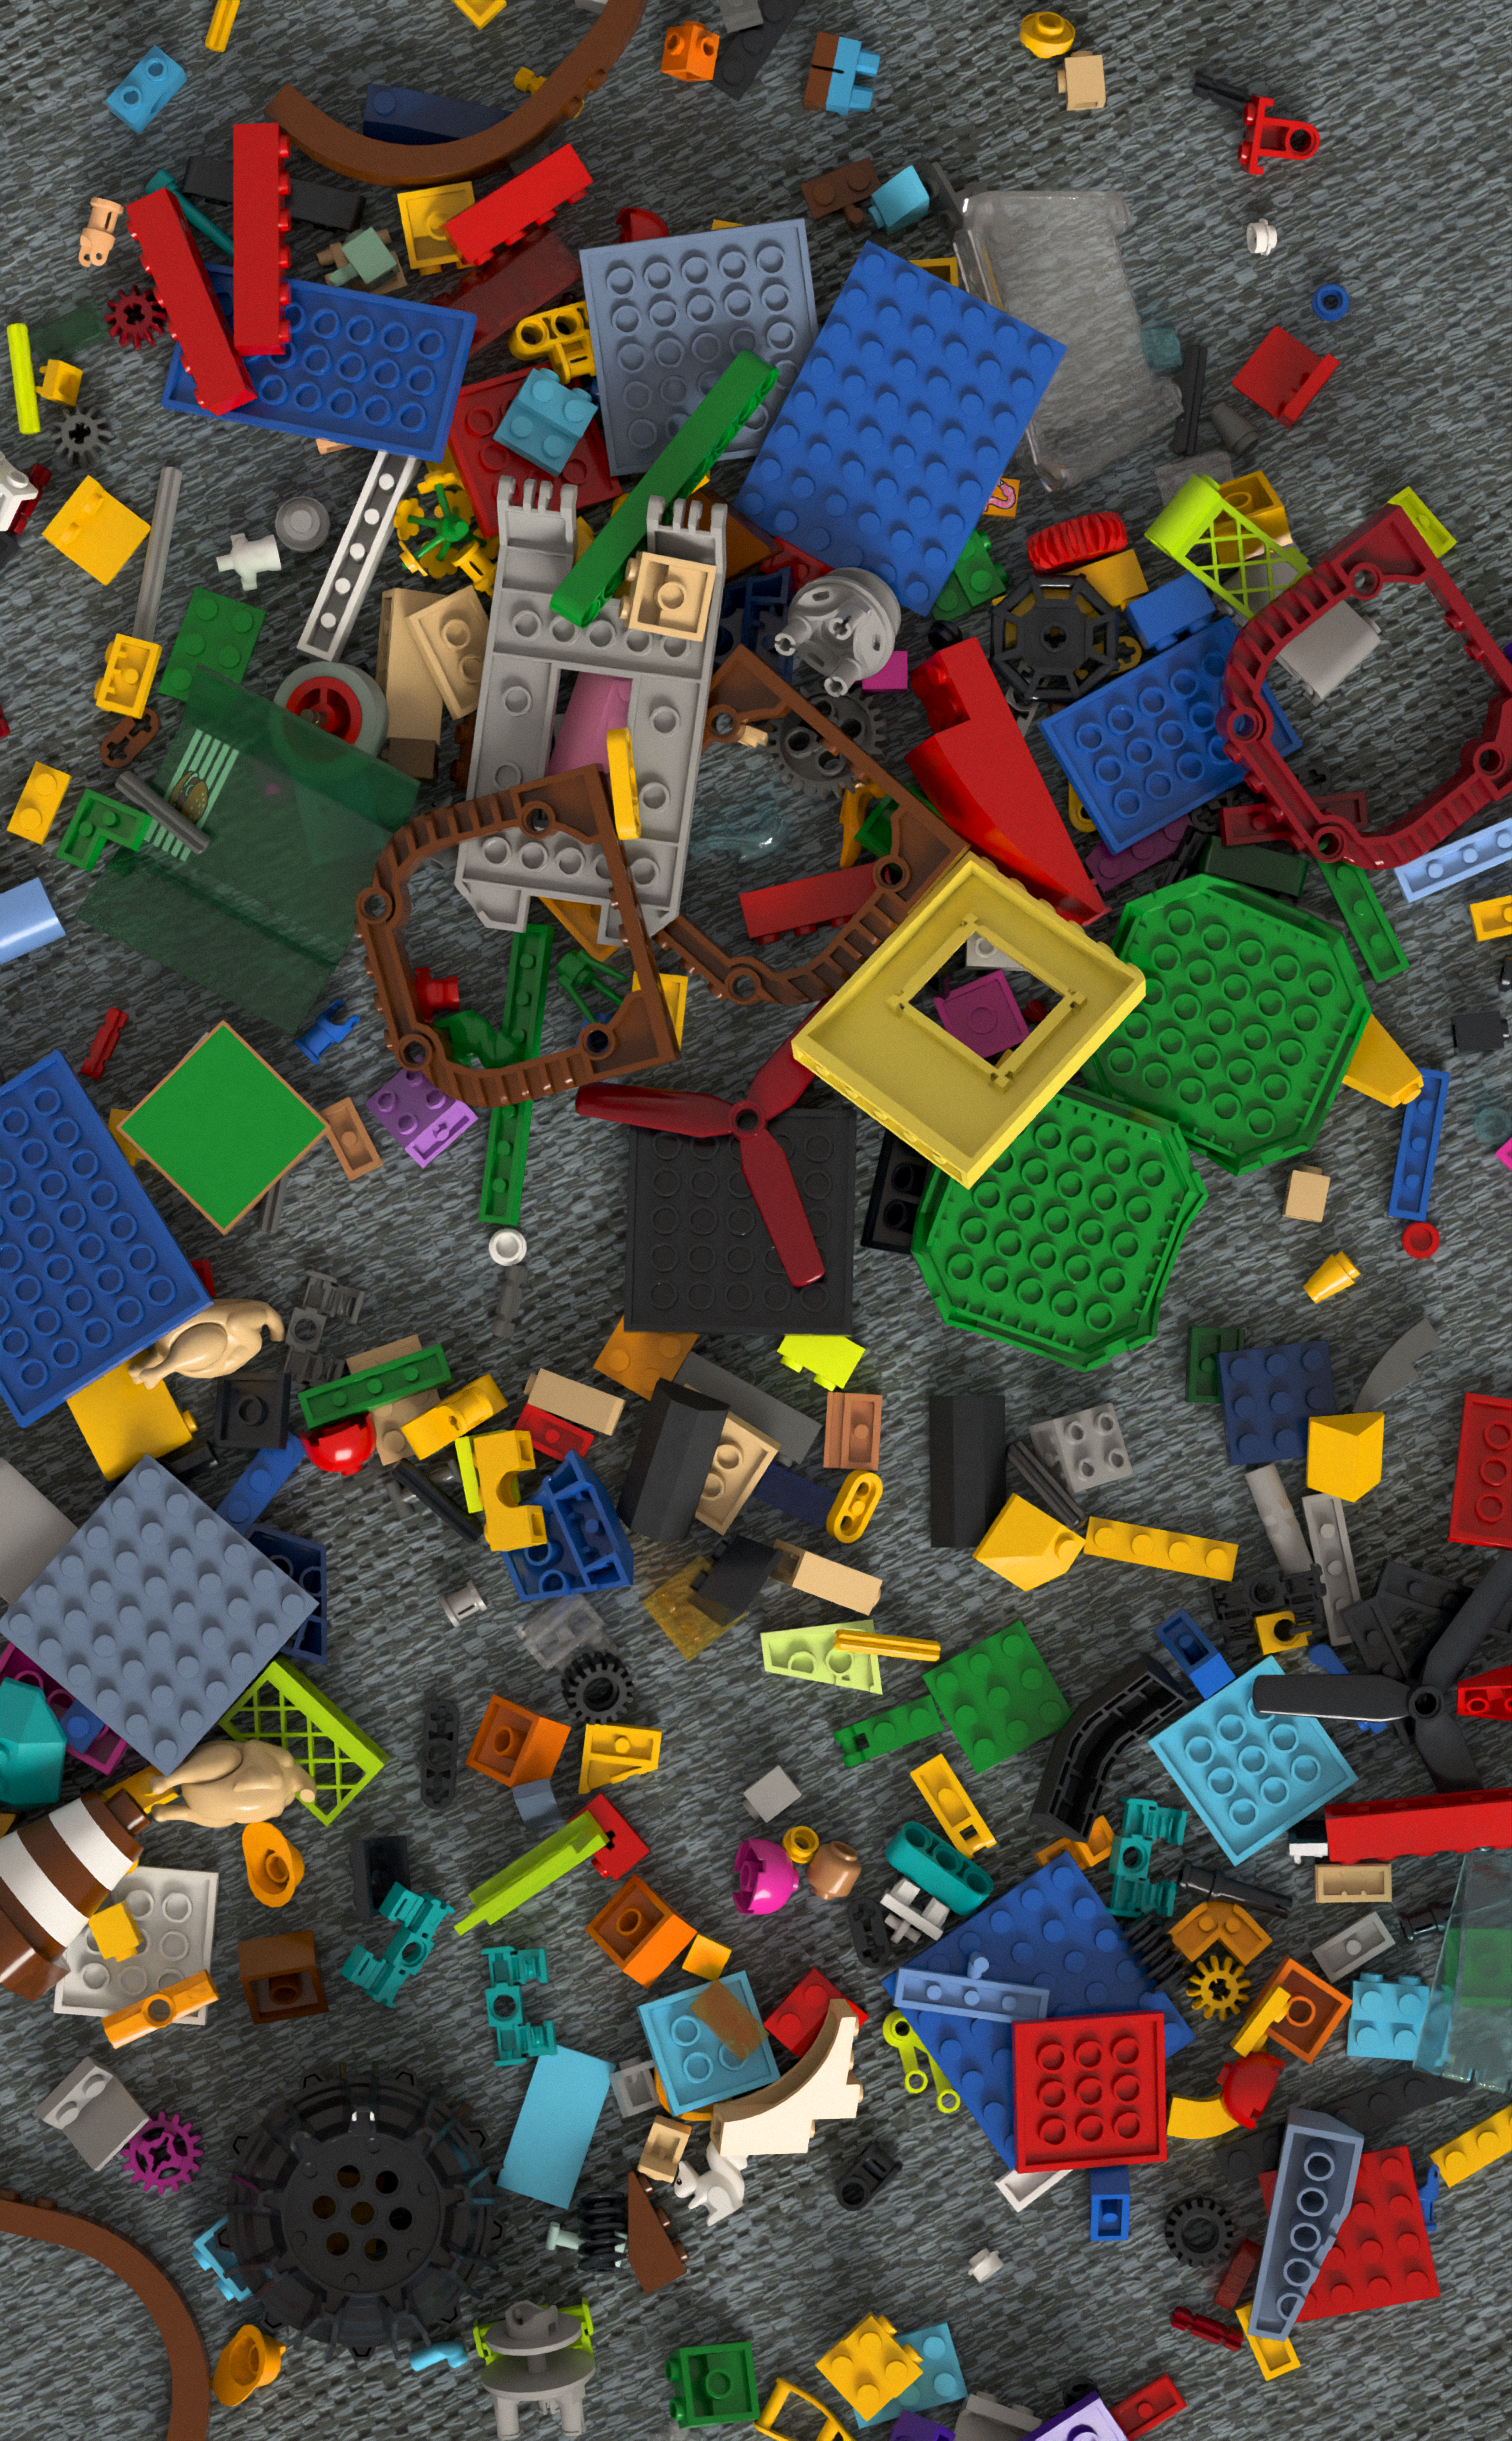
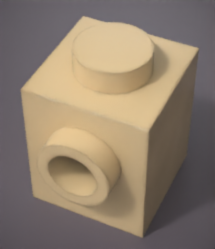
(1082, 81)

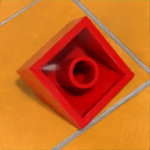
(803, 2011)

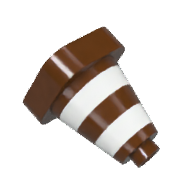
(57, 1879)

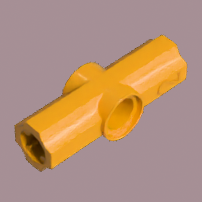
(181, 1997)

